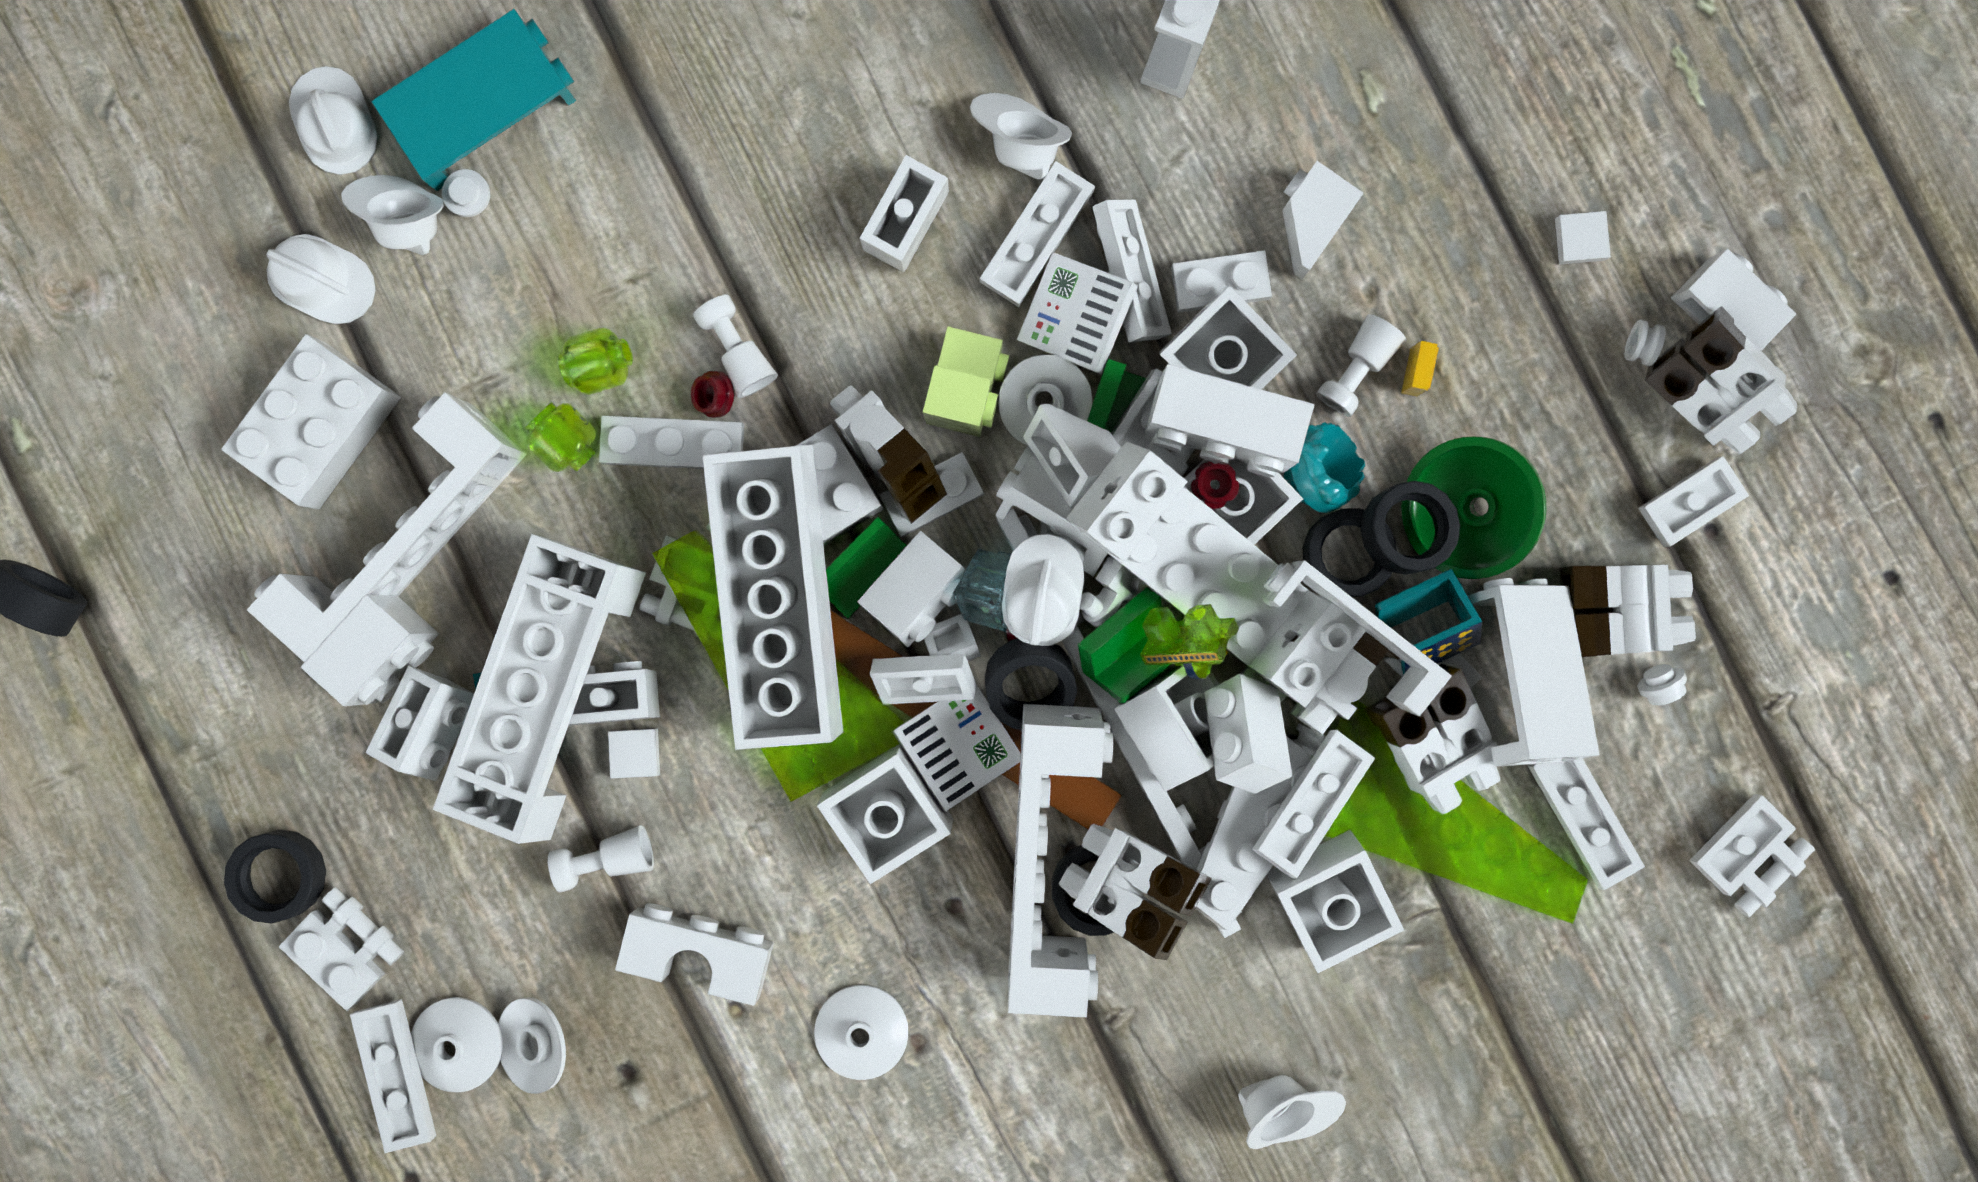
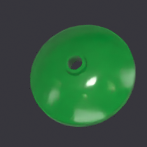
(1487, 470)

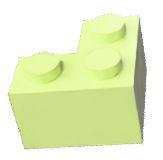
(963, 382)

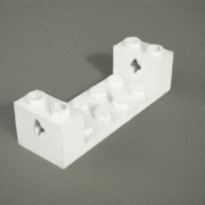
(1197, 558)
(306, 611)
(532, 689)
(1049, 971)

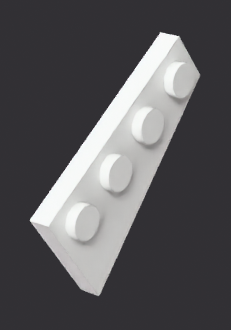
(1229, 855)

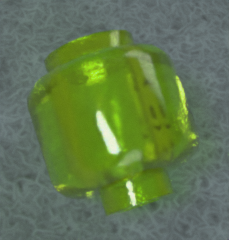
(595, 361)
(561, 437)

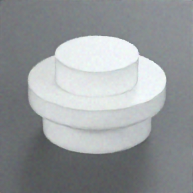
(466, 193)
(1663, 684)

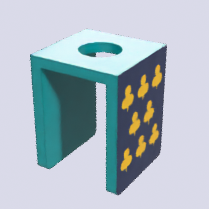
(1427, 596)

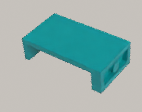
(472, 95)

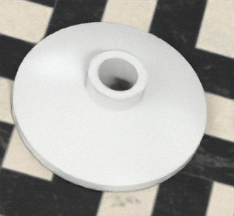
(1038, 374)
(866, 1009)
(473, 1034)
(532, 1045)

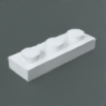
(1037, 234)
(1130, 259)
(666, 441)
(1313, 803)
(1588, 821)
(393, 1076)

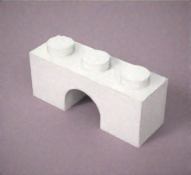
(736, 958)

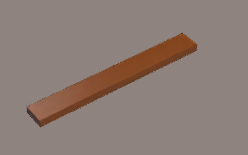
(1078, 797)

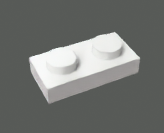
(1203, 279)
(960, 488)
(1693, 501)
(923, 679)

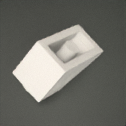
(1315, 213)
(1069, 450)

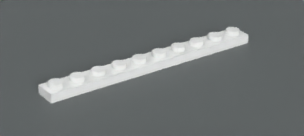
(1175, 821)

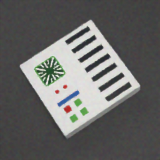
(1077, 312)
(957, 748)

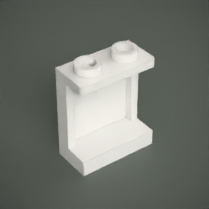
(1039, 497)

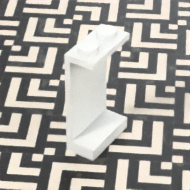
(1180, 39)
(1542, 672)
(1420, 681)

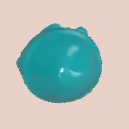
(1327, 469)

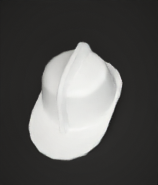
(333, 120)
(1020, 132)
(395, 211)
(320, 279)
(1043, 590)
(1286, 1111)

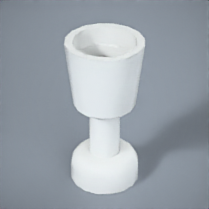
(1370, 351)
(743, 360)
(618, 855)

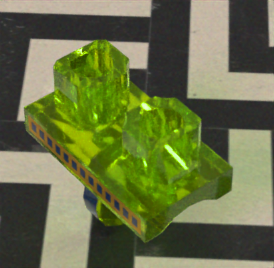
(1190, 643)

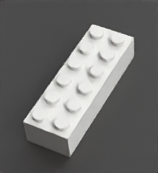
(773, 597)

